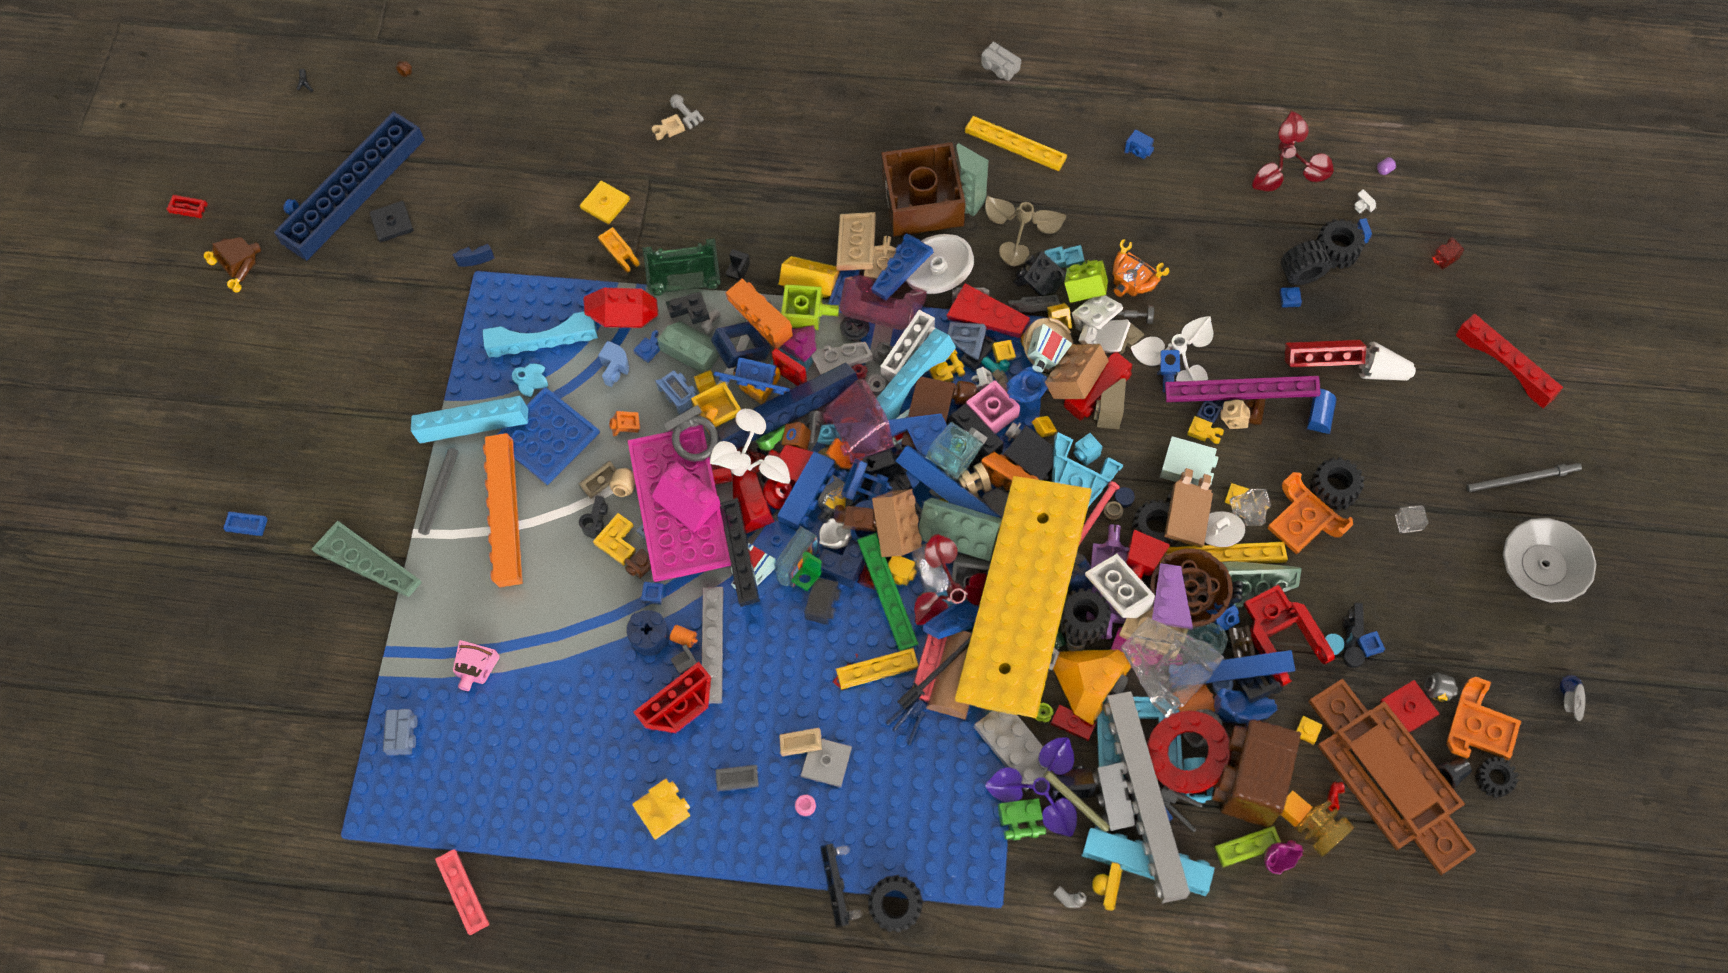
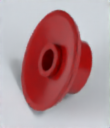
(773, 495)

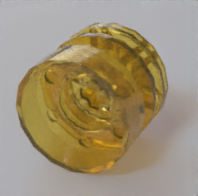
(1325, 828)

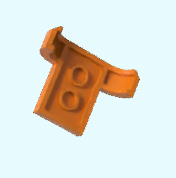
(1305, 517)
(1480, 725)

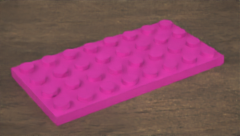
(670, 544)

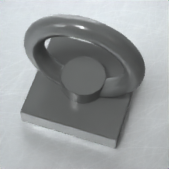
(684, 422)

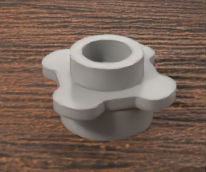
(1013, 431)

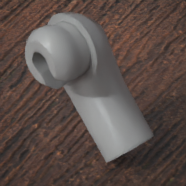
(706, 325)

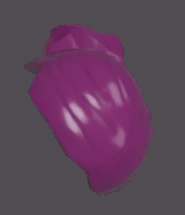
(1282, 856)

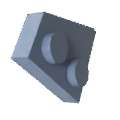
(967, 337)

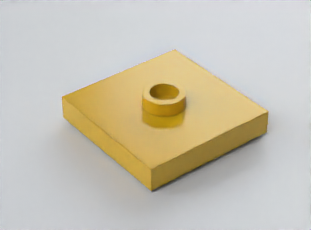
(604, 202)

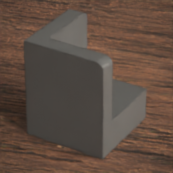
(683, 660)

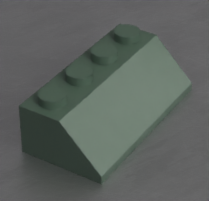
(973, 176)

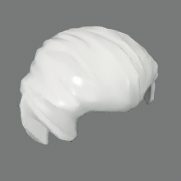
(833, 535)

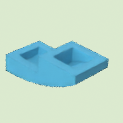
(1066, 257)

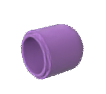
(1386, 166)

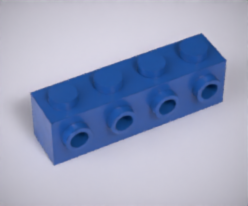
(807, 491)

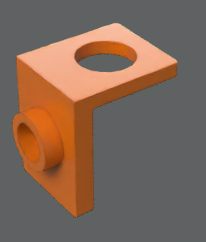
(836, 454)

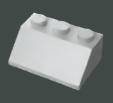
(1121, 587)

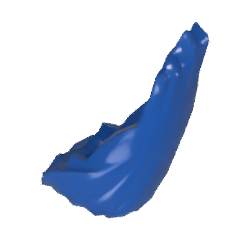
(1027, 386)
(1236, 709)

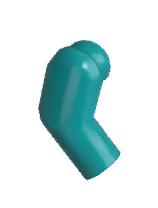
(991, 366)

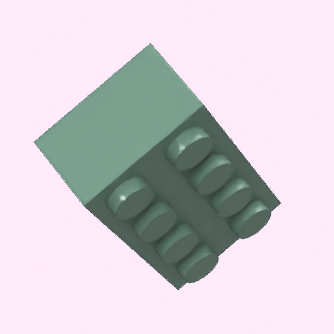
(969, 529)

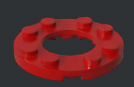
(1189, 780)

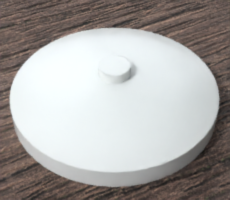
(945, 267)

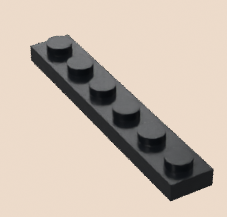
(739, 552)

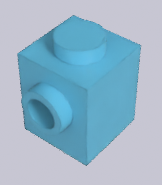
(1087, 449)

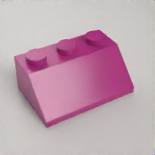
(685, 497)

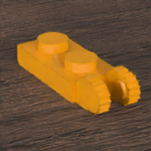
(618, 248)

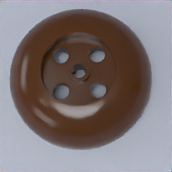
(1216, 585)

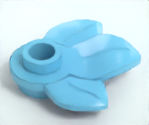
(532, 380)

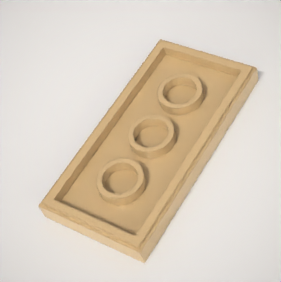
(856, 241)

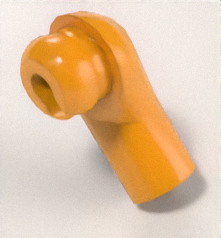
(710, 412)

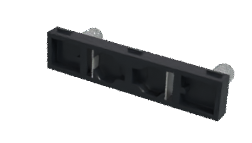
(836, 884)

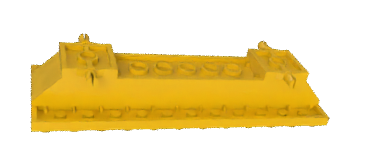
(1023, 597)

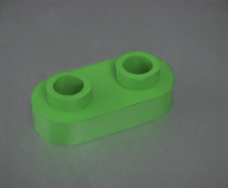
(769, 440)

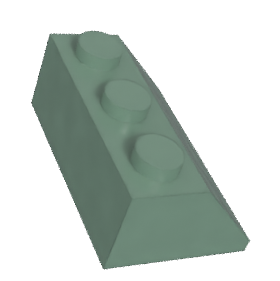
(688, 346)

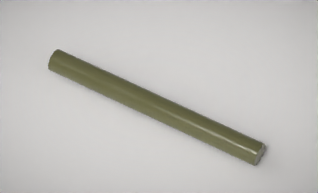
(1076, 801)

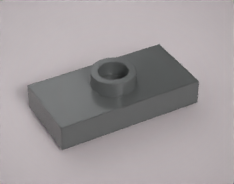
(737, 778)

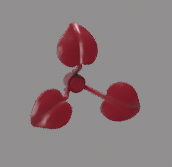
(1292, 130)
(928, 605)

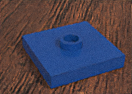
(774, 539)

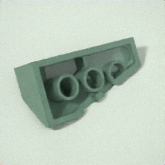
(1262, 577)

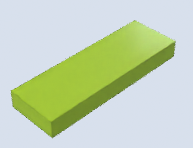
(1246, 846)

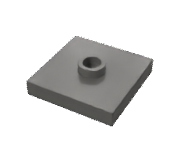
(827, 764)

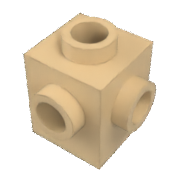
(1235, 414)

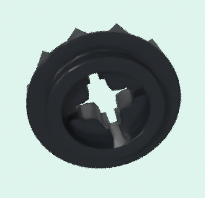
(846, 326)

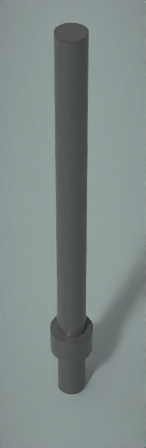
(1559, 470)

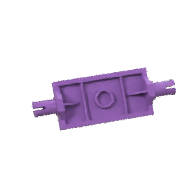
(1100, 553)

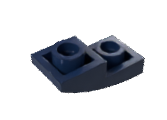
(466, 257)
(1211, 410)

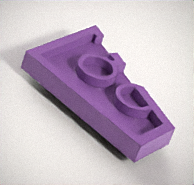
(1171, 599)

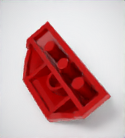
(621, 307)
(677, 702)

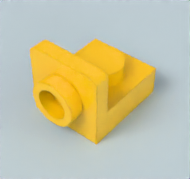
(705, 381)

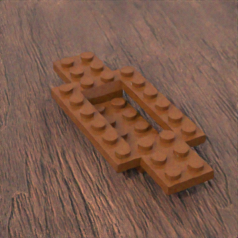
(1399, 769)

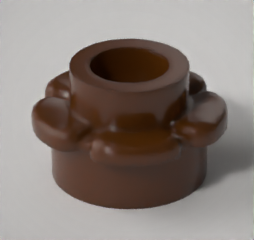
(404, 68)

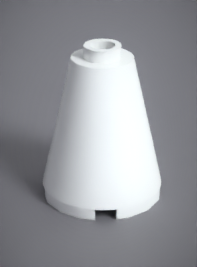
(1385, 364)

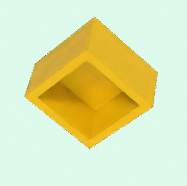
(722, 399)

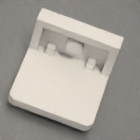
(1096, 312)
(1110, 335)

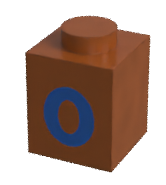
(796, 435)

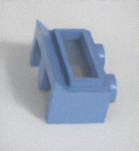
(677, 391)

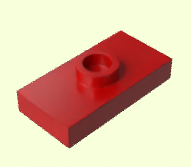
(1071, 723)

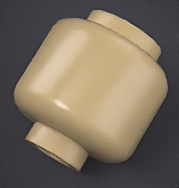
(622, 482)

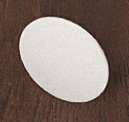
(1224, 529)

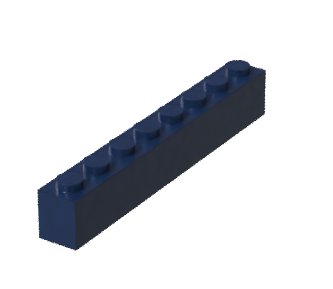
(792, 404)

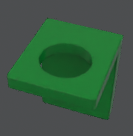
(810, 567)

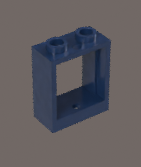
(728, 352)

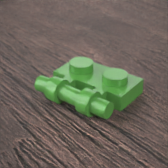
(1021, 812)

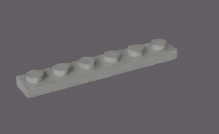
(713, 640)

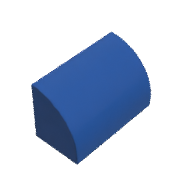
(1322, 412)

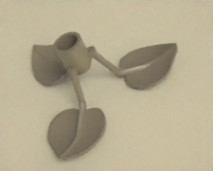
(1001, 210)

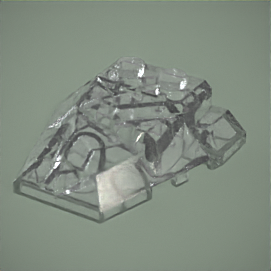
(1169, 664)

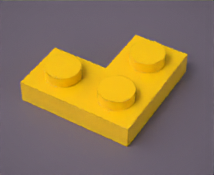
(612, 541)

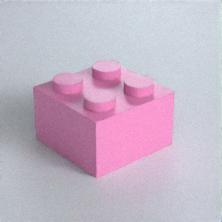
(994, 407)

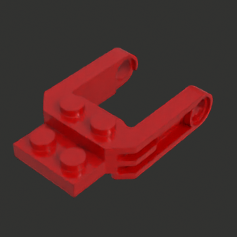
(1273, 613)

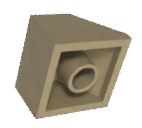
(1111, 406)

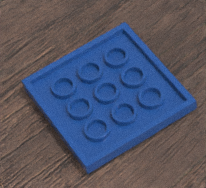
(551, 437)

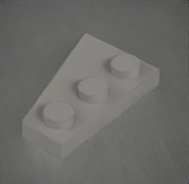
(851, 353)

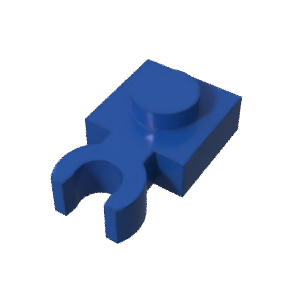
(648, 348)

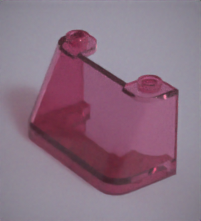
(862, 304)
(859, 421)

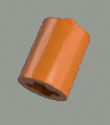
(683, 636)

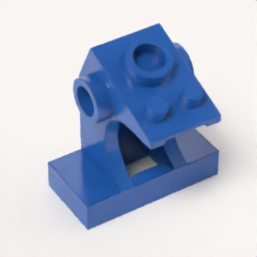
(856, 477)

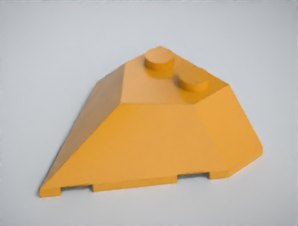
(1089, 678)

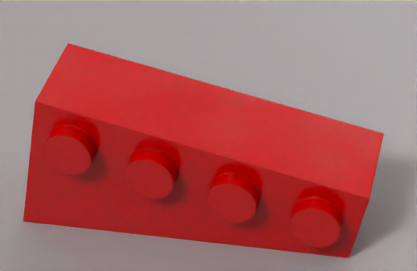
(979, 308)

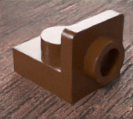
(638, 564)

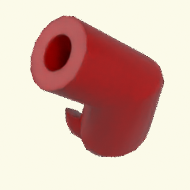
(1335, 788)

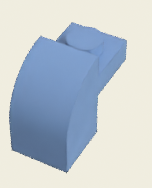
(616, 361)

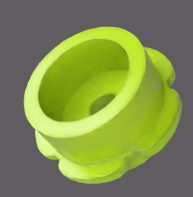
(1048, 712)

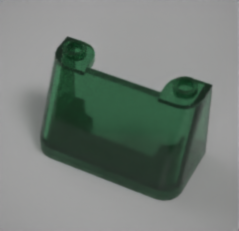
(682, 268)

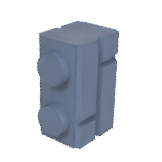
(399, 732)

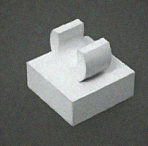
(1364, 202)
(984, 378)

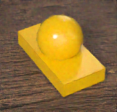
(1108, 885)

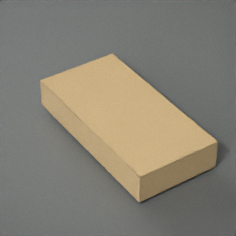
(800, 742)

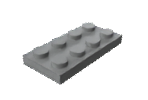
(1012, 744)

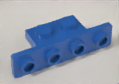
(754, 373)

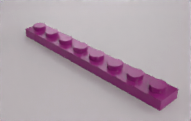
(1242, 389)

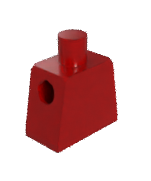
(795, 459)
(1145, 553)

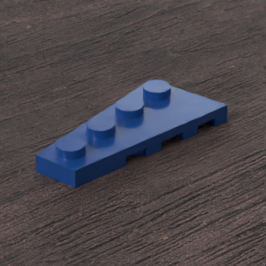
(906, 261)

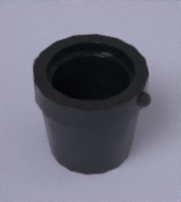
(1454, 770)

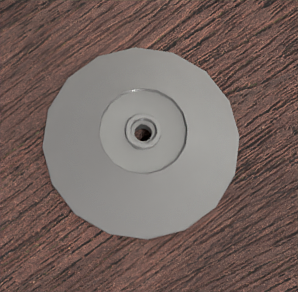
(1559, 546)

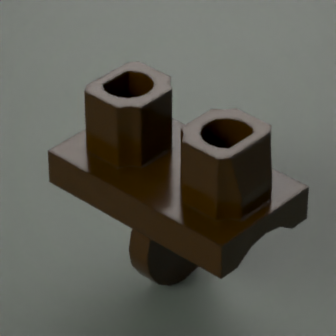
(1241, 642)

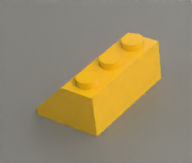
(808, 273)

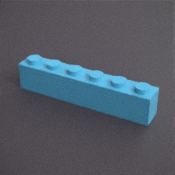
(469, 419)
(1130, 856)

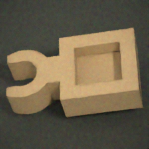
(669, 126)

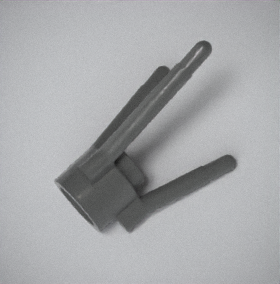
(814, 422)
(1171, 796)

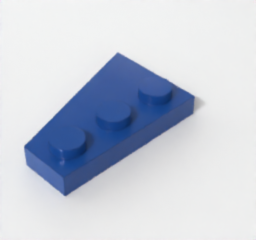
(952, 620)

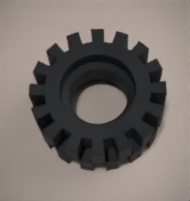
(1508, 772)

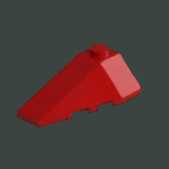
(752, 500)

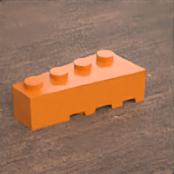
(760, 313)

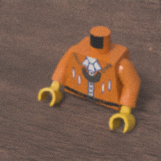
(1133, 274)

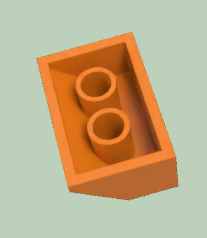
(1002, 471)

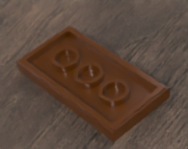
(929, 398)

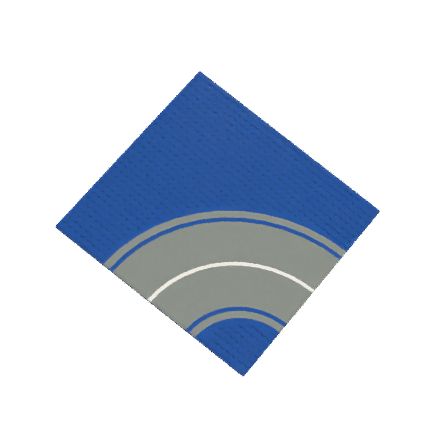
(550, 742)

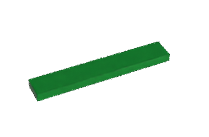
(887, 592)

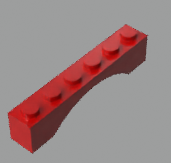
(1536, 382)

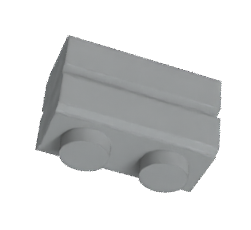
(1000, 61)

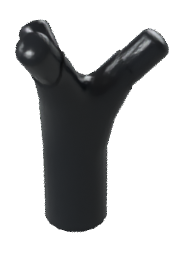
(303, 81)

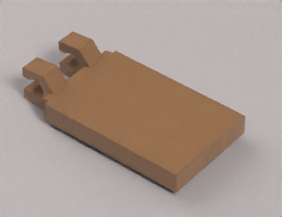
(1189, 510)

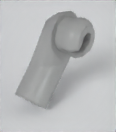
(1071, 900)

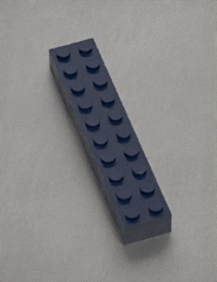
(349, 186)

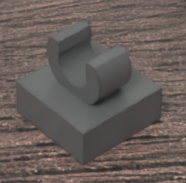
(881, 352)

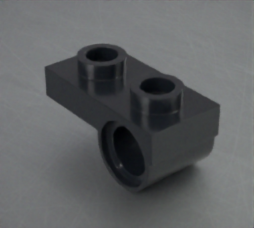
(599, 509)

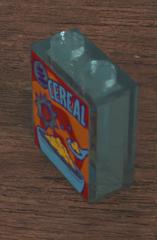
(792, 556)

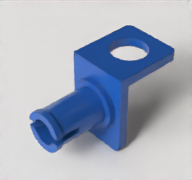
(1169, 371)

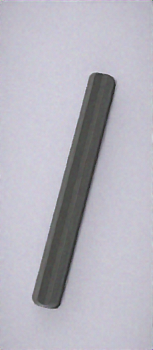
(438, 491)

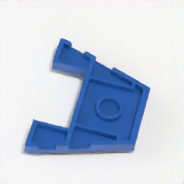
(922, 431)

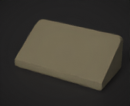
(598, 479)

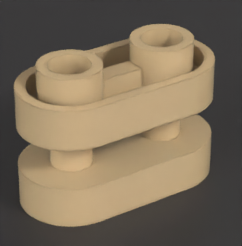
(980, 474)

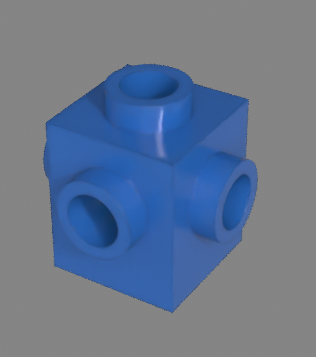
(1228, 618)

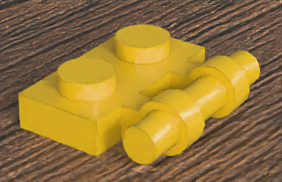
(944, 372)

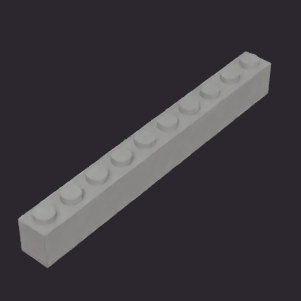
(1146, 798)

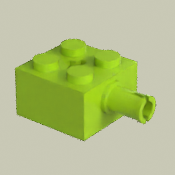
(1086, 280)
(804, 306)

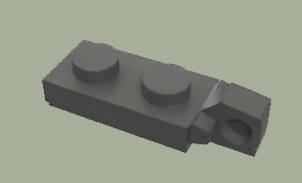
(1034, 304)

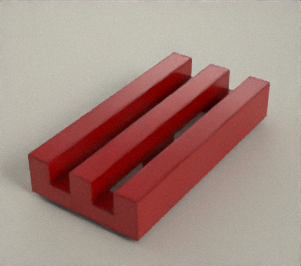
(186, 209)

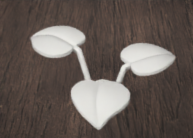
(1197, 332)
(726, 454)

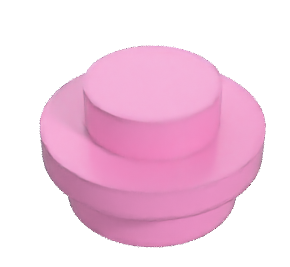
(805, 805)

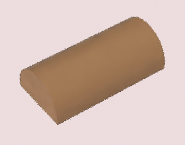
(947, 682)

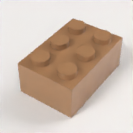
(1077, 371)
(897, 523)

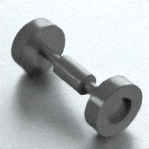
(1134, 313)

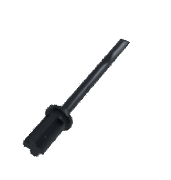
(917, 690)

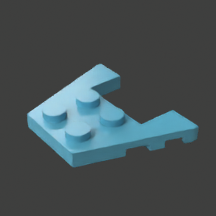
(1072, 473)

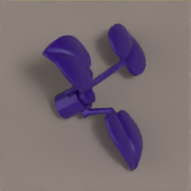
(1055, 756)

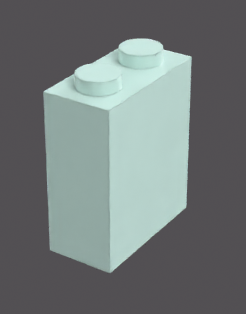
(1189, 455)

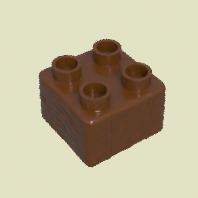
(1259, 772)

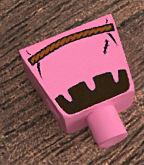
(473, 664)

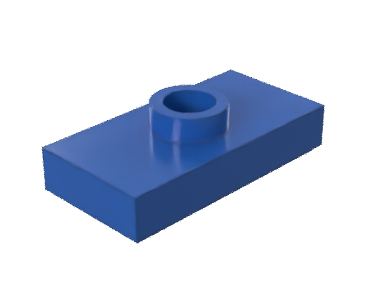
(245, 523)

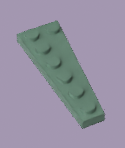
(357, 555)

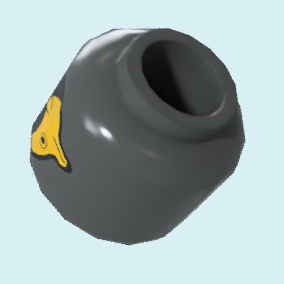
(1440, 687)

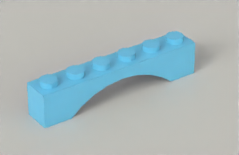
(501, 341)
(932, 352)

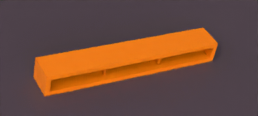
(503, 510)

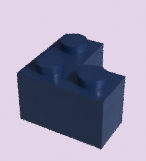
(843, 568)

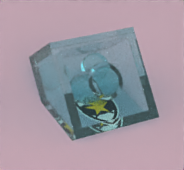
(954, 450)

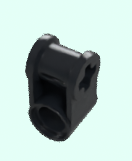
(880, 463)

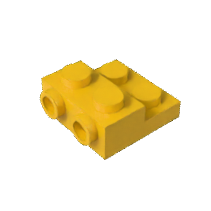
(662, 808)

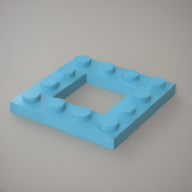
(1106, 741)

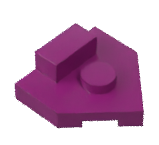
(802, 343)

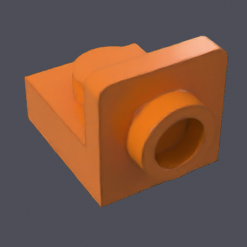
(624, 422)

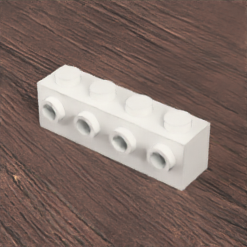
(908, 343)

